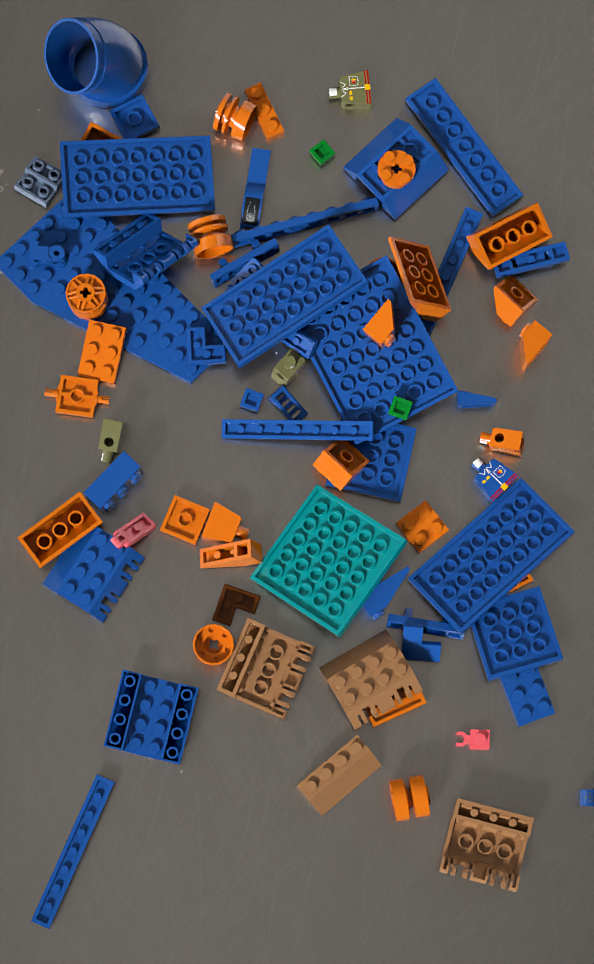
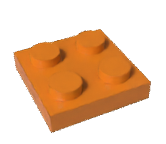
(185, 520)
(422, 527)

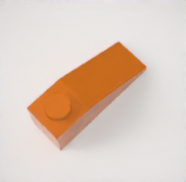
(231, 554)

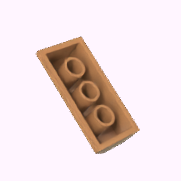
(339, 775)

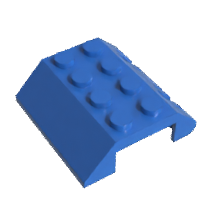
(141, 251)
(92, 571)

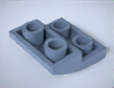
(39, 181)

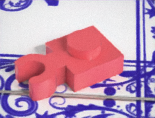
(477, 739)

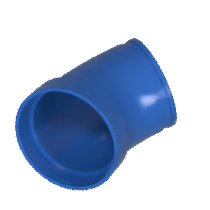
(120, 60)

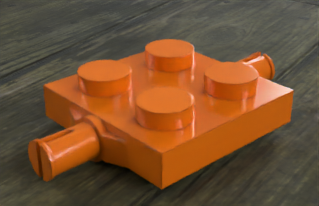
(77, 396)

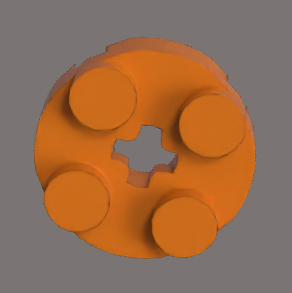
(387, 174)

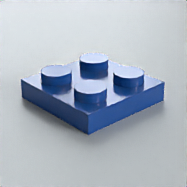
(134, 118)

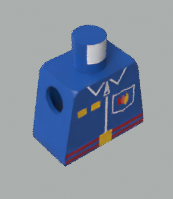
(493, 478)

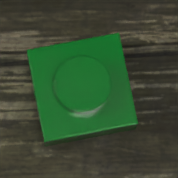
(322, 152)
(400, 408)

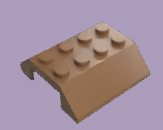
(264, 668)
(370, 677)
(486, 843)

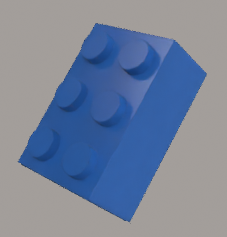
(114, 483)

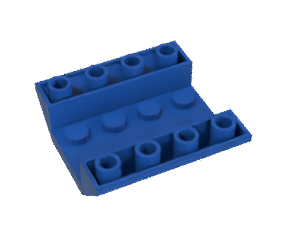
(402, 137)
(151, 717)

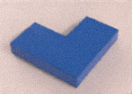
(199, 352)
(414, 648)

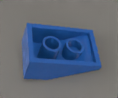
(383, 594)

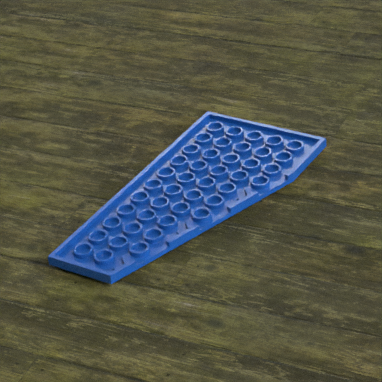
(152, 314)

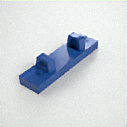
(534, 259)
(229, 270)
(429, 627)

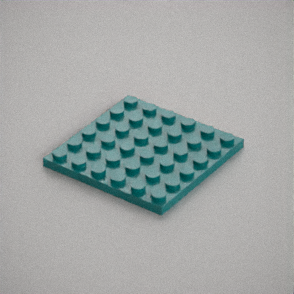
(328, 560)

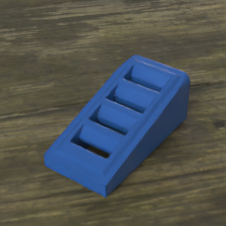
(282, 389)
(473, 400)

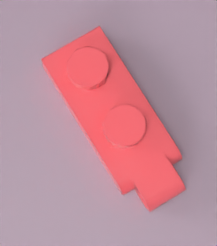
(133, 531)

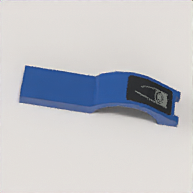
(255, 188)

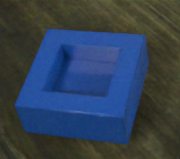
(251, 400)

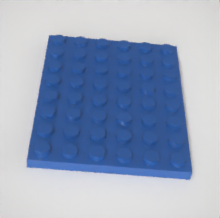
(363, 374)

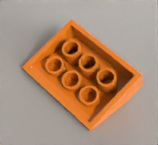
(420, 278)

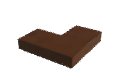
(232, 599)

